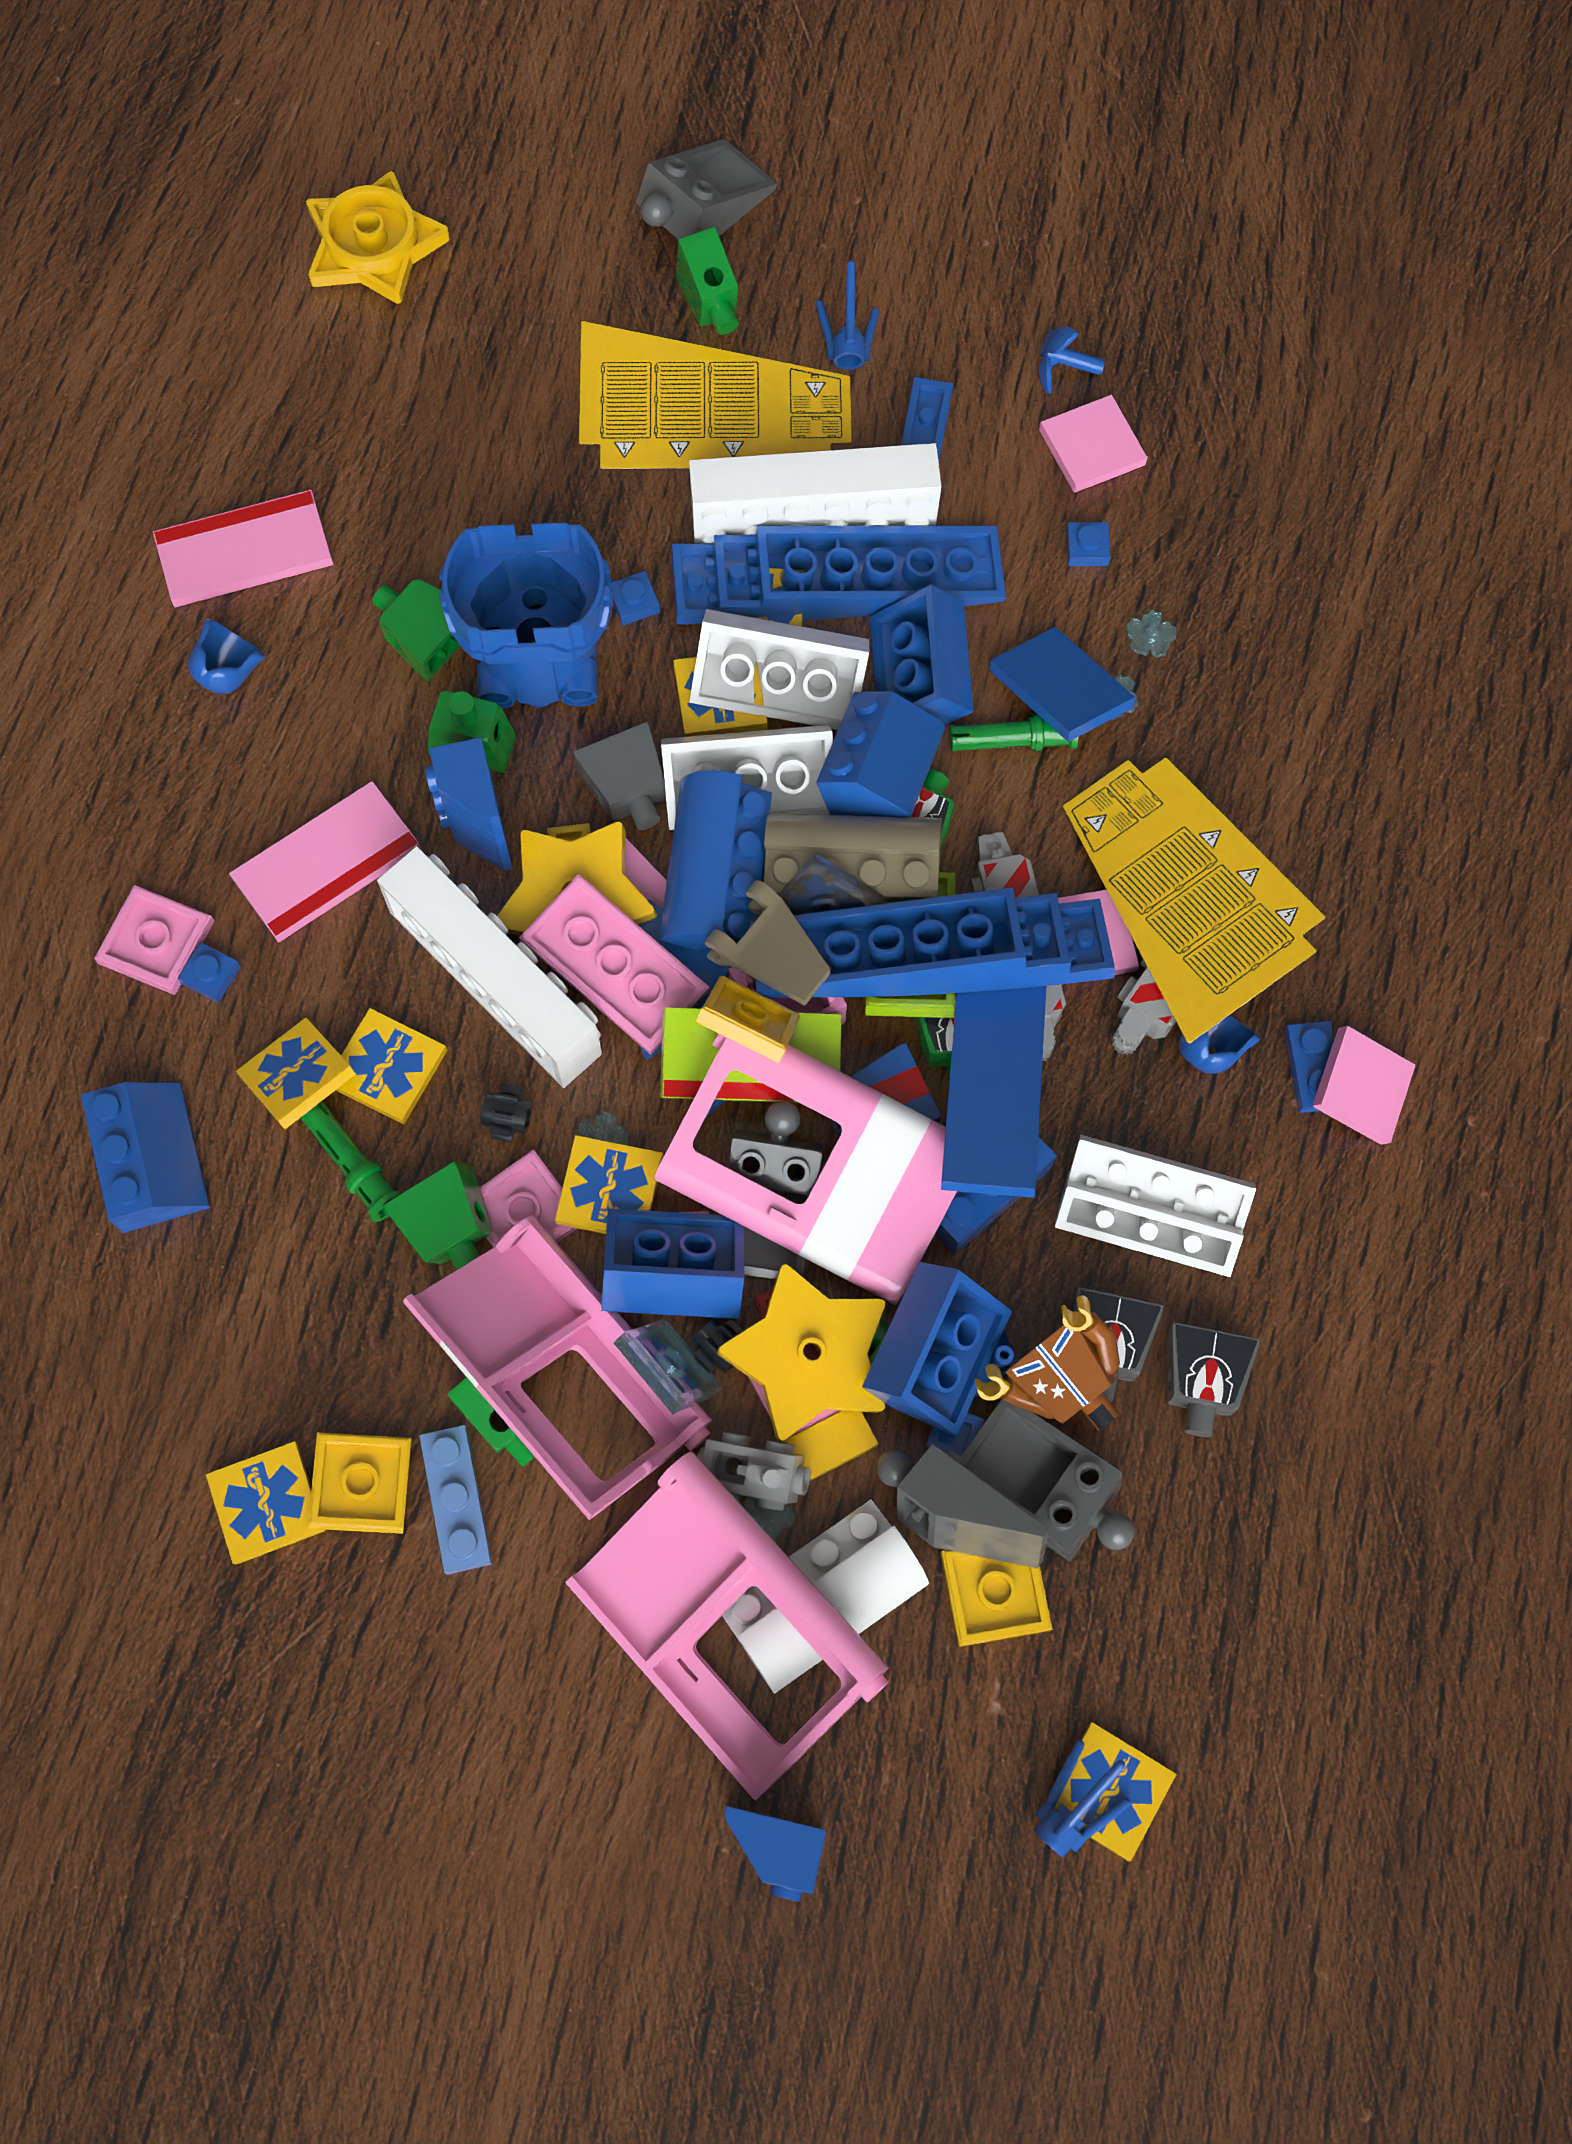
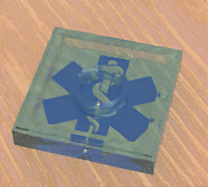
(667, 1365)

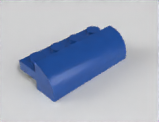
(714, 858)

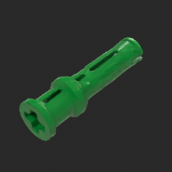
(1031, 733)
(362, 1175)

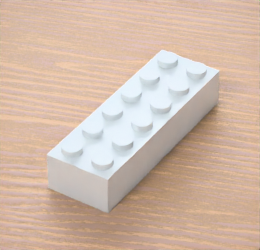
(815, 490)
(491, 965)

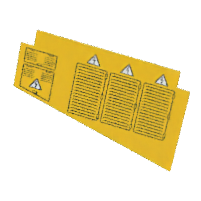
(681, 401)
(1192, 892)

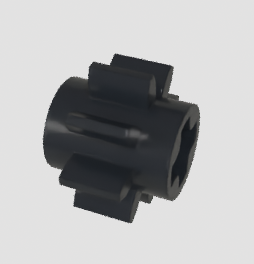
(506, 1113)
(709, 1340)

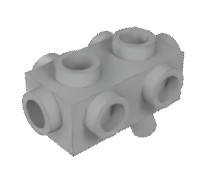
(767, 1473)

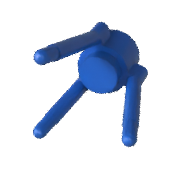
(849, 347)
(1062, 1826)

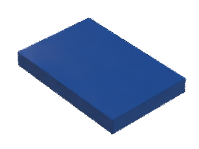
(1062, 684)

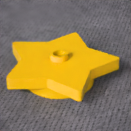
(371, 238)
(554, 862)
(775, 1359)

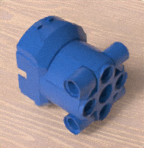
(486, 604)

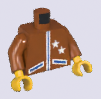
(1063, 1371)

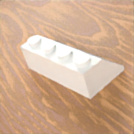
(802, 670)
(770, 760)

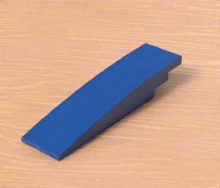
(845, 567)
(958, 945)

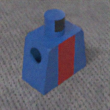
(899, 1079)

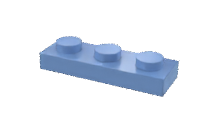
(455, 1500)

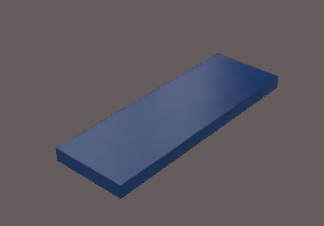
(995, 1092)

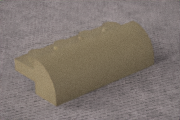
(883, 852)

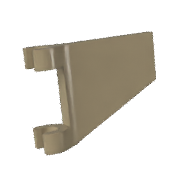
(773, 948)

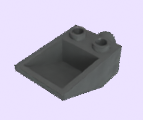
(702, 189)
(775, 1155)
(1042, 1474)
(959, 1510)

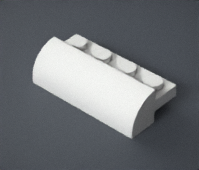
(1155, 1205)
(859, 1569)

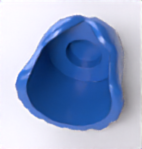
(222, 648)
(1228, 1038)

